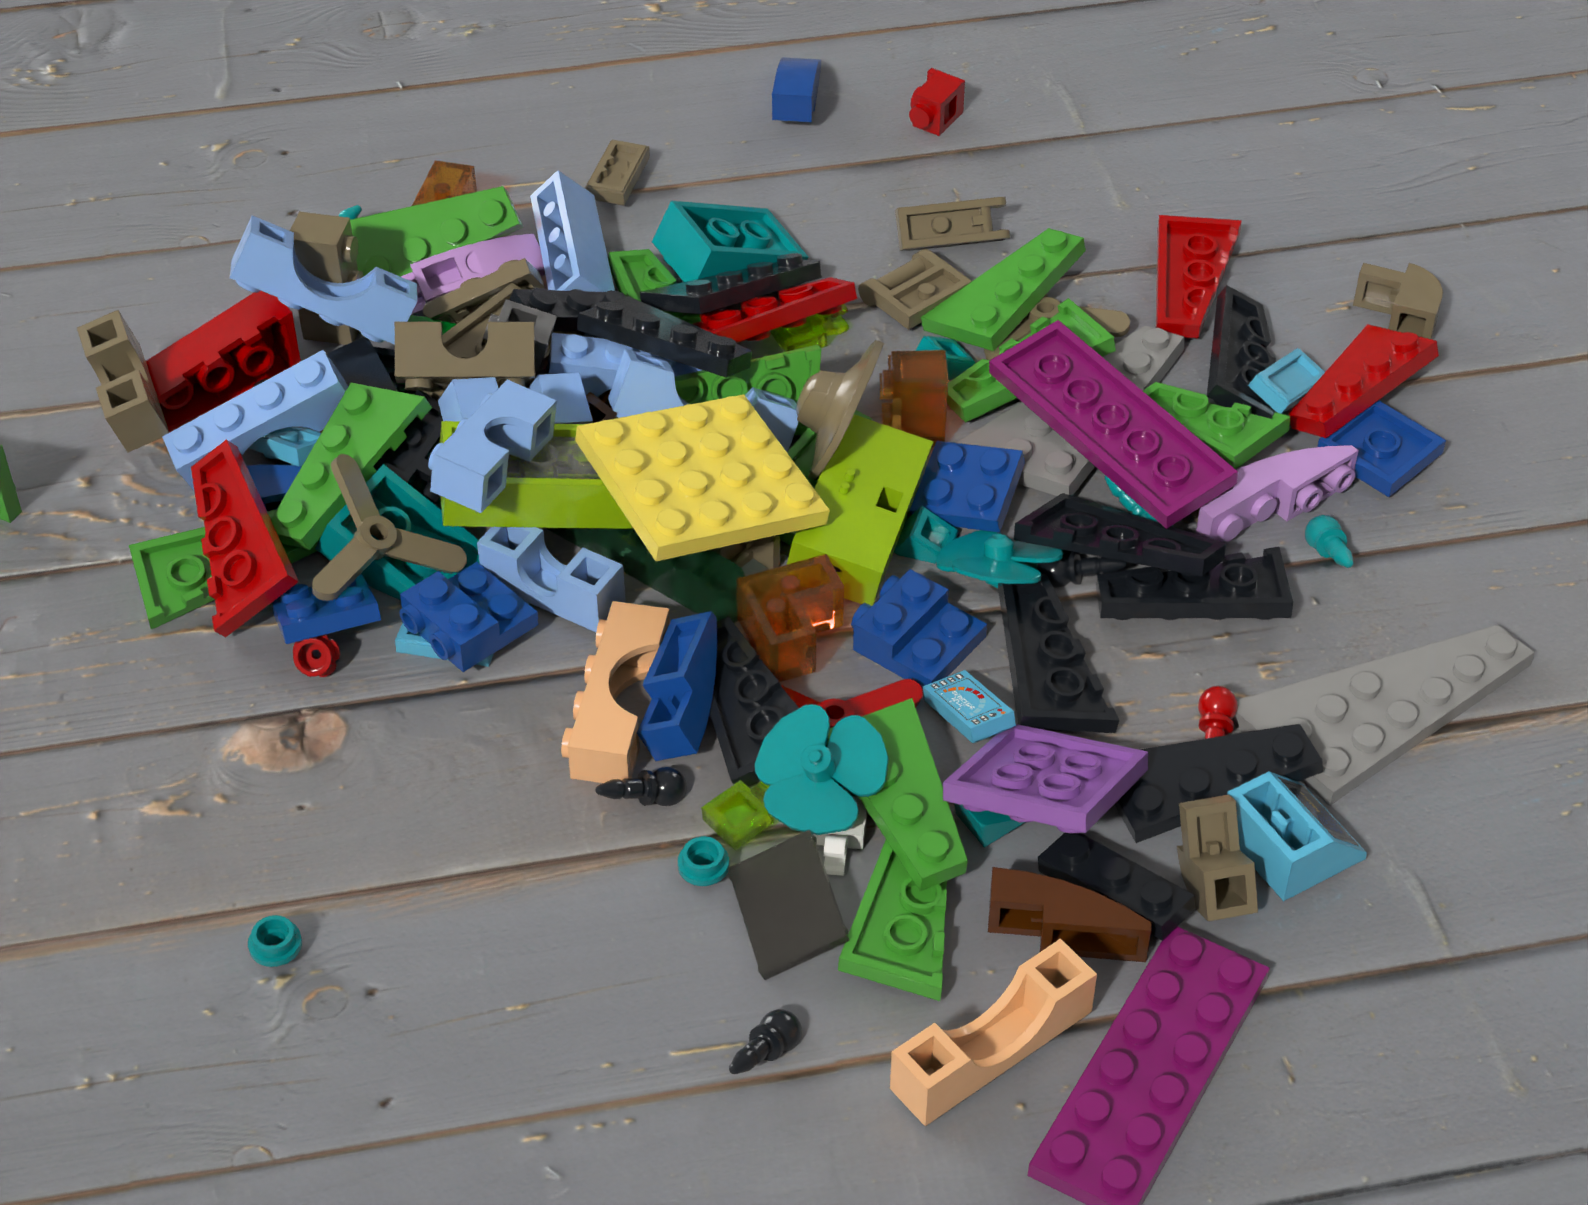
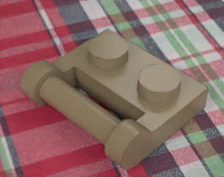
(913, 288)

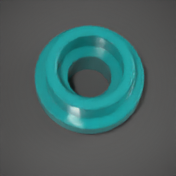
(703, 851)
(270, 931)

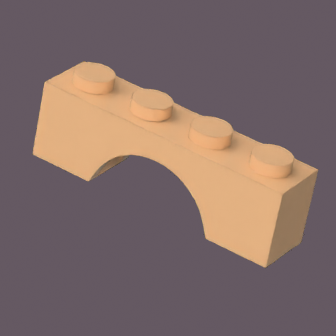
(604, 734)
(948, 1066)

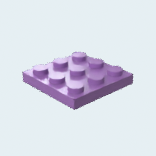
(1046, 778)

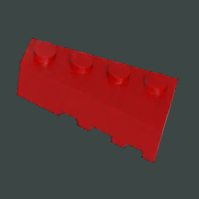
(224, 358)

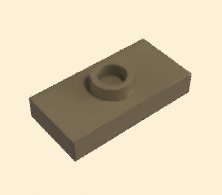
(618, 171)

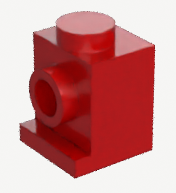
(937, 102)

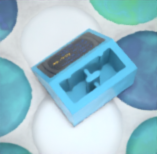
(1291, 834)

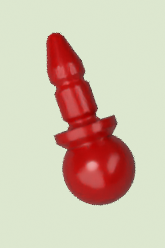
(1217, 709)

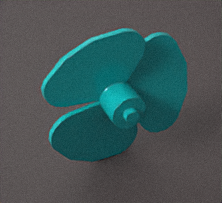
(994, 558)
(806, 772)

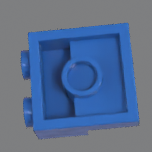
(466, 615)
(915, 629)

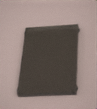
(788, 904)

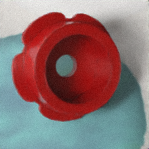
(312, 666)

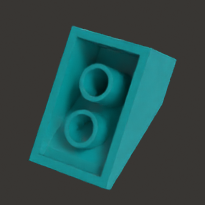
(718, 238)
(408, 512)

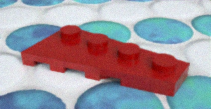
(1190, 269)
(768, 313)
(1360, 377)
(239, 540)

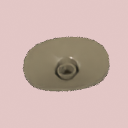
(830, 403)

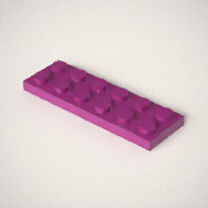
(1113, 423)
(1149, 1072)

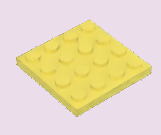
(701, 476)

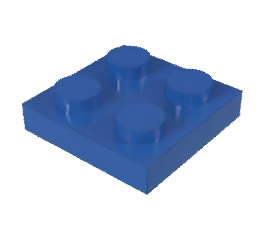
(1388, 445)
(970, 484)
(305, 616)

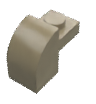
(1408, 297)
(1212, 859)

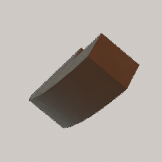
(1061, 910)

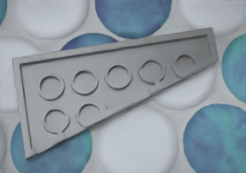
(1049, 459)
(1386, 706)

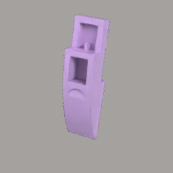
(449, 269)
(1278, 484)

